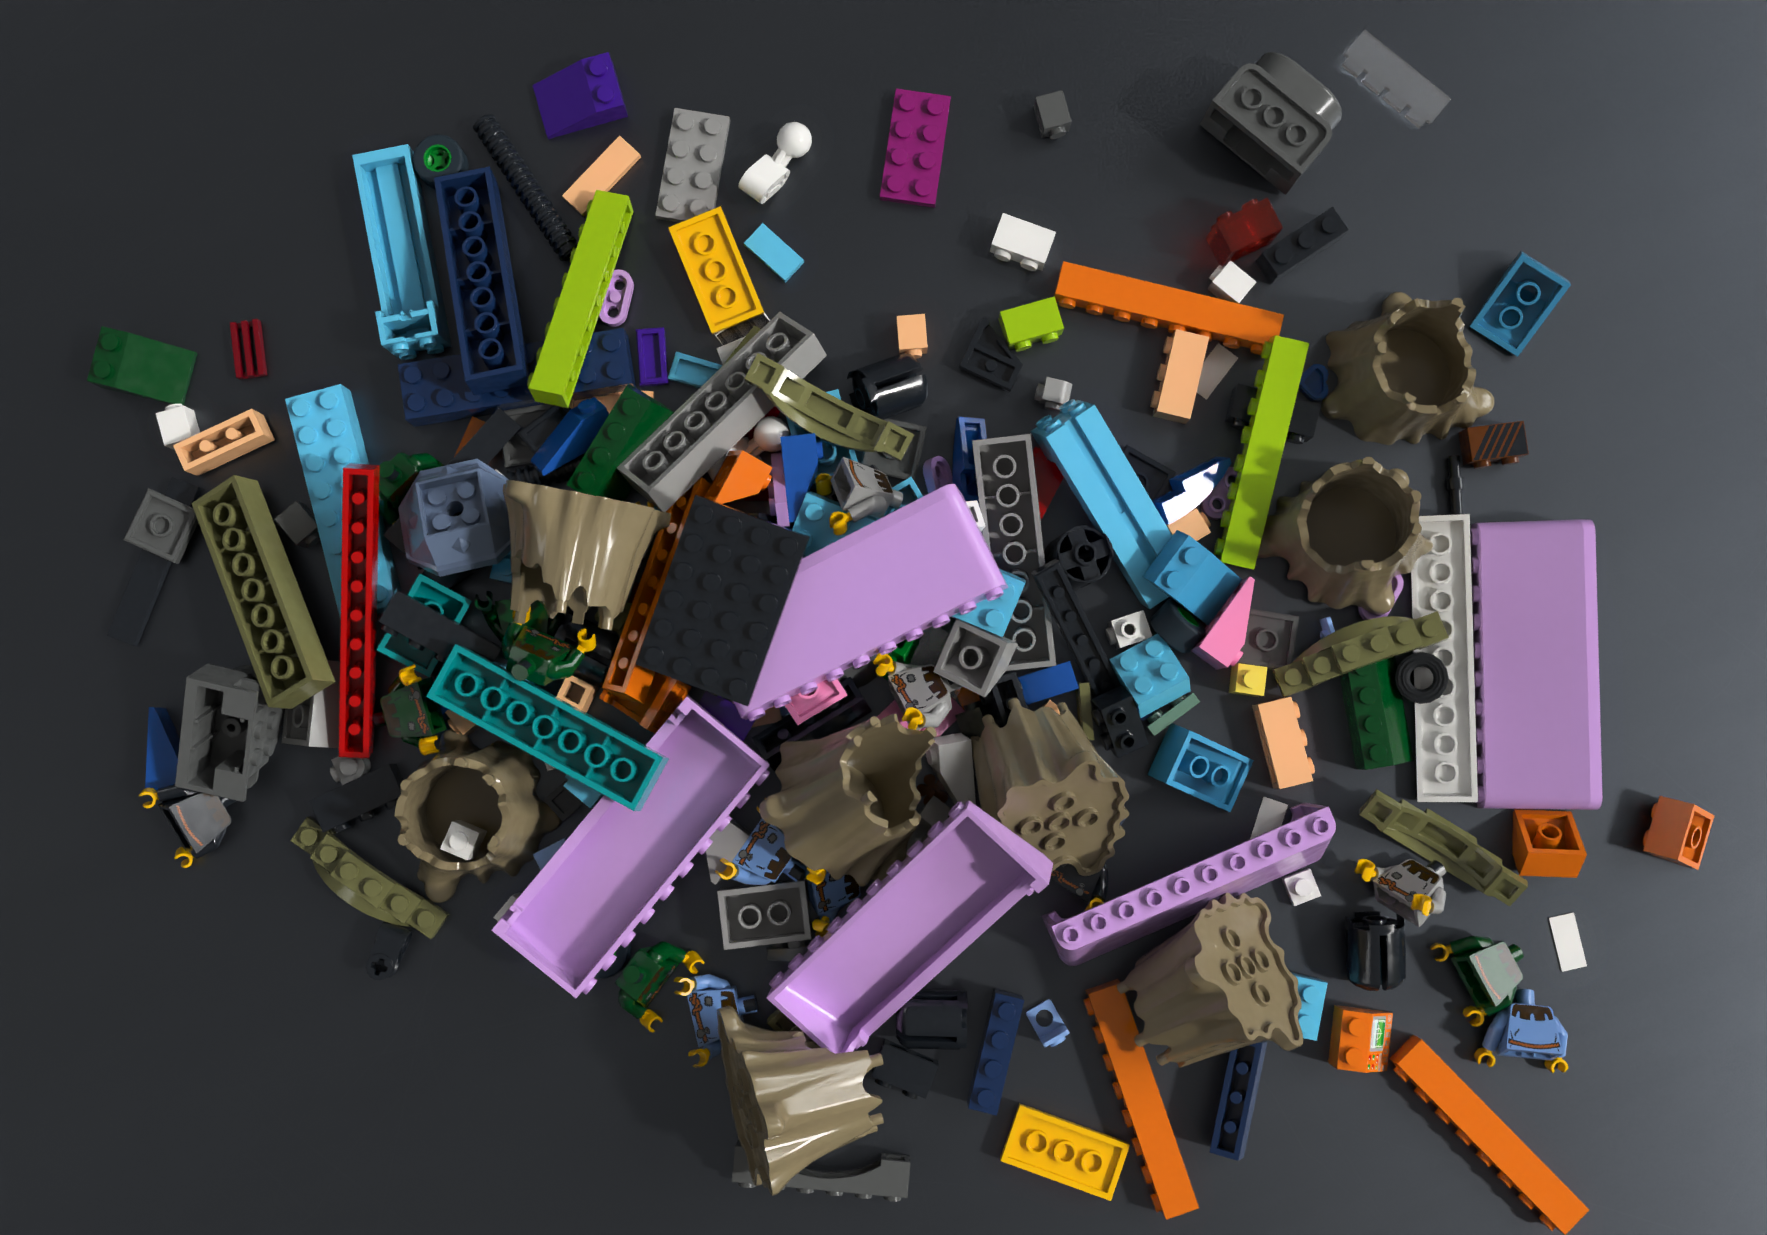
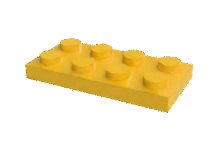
(716, 270)
(1064, 1152)

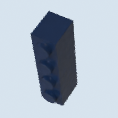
(995, 1051)
(1238, 1101)

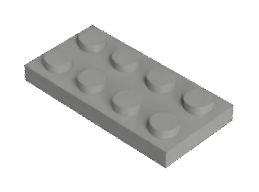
(692, 165)

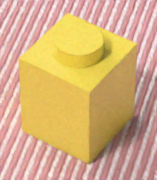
(1248, 680)

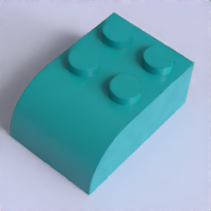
(440, 599)

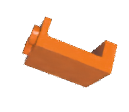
(661, 701)

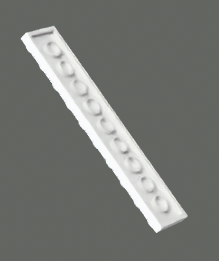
(1447, 725)

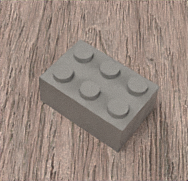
(764, 914)

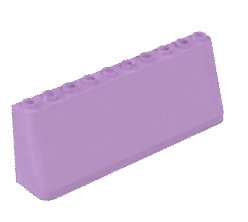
(875, 593)
(1536, 664)
(627, 858)
(1191, 888)
(908, 928)

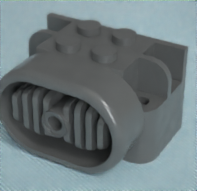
(1274, 118)
(225, 731)

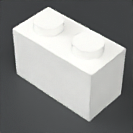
(1022, 242)

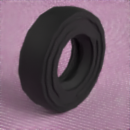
(1427, 660)

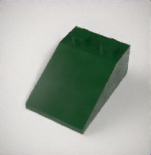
(141, 366)

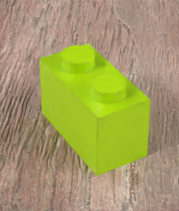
(1031, 324)

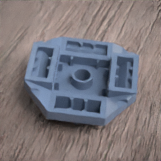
(461, 542)

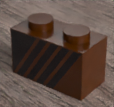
(1493, 443)

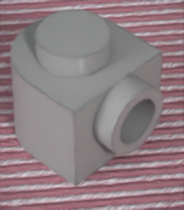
(1053, 393)
(349, 769)

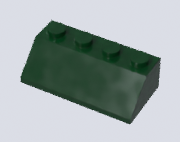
(623, 431)
(1376, 716)

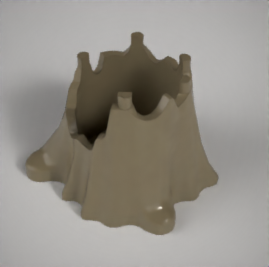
(1405, 373)
(1349, 534)
(575, 550)
(1050, 786)
(481, 787)
(850, 797)
(1216, 985)
(792, 1097)

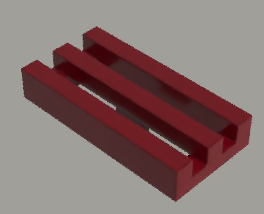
(237, 349)

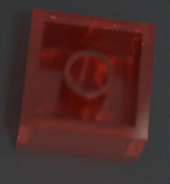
(1243, 231)

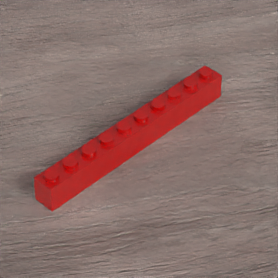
(358, 609)

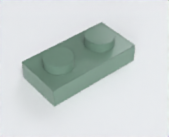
(1160, 720)

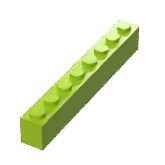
(580, 299)
(1262, 451)

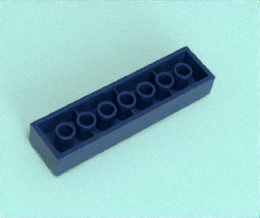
(481, 281)
(438, 392)

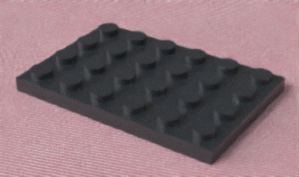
(722, 600)

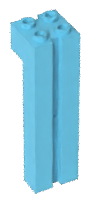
(401, 253)
(1106, 490)

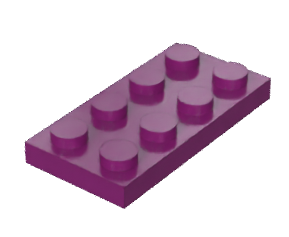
(915, 148)

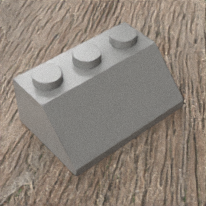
(317, 718)

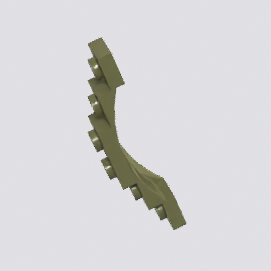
(825, 414)
(1358, 647)
(1445, 842)
(365, 885)

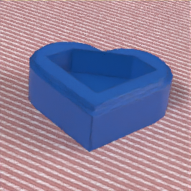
(1314, 384)

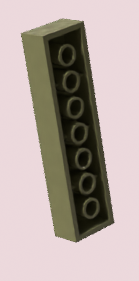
(263, 593)

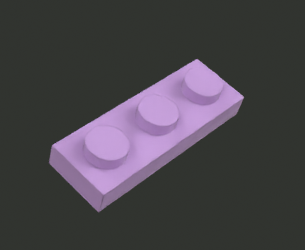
(777, 491)

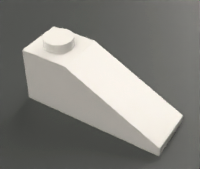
(953, 765)

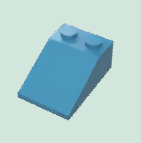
(1520, 303)
(1192, 577)
(1200, 767)

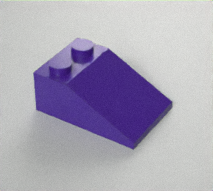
(580, 96)

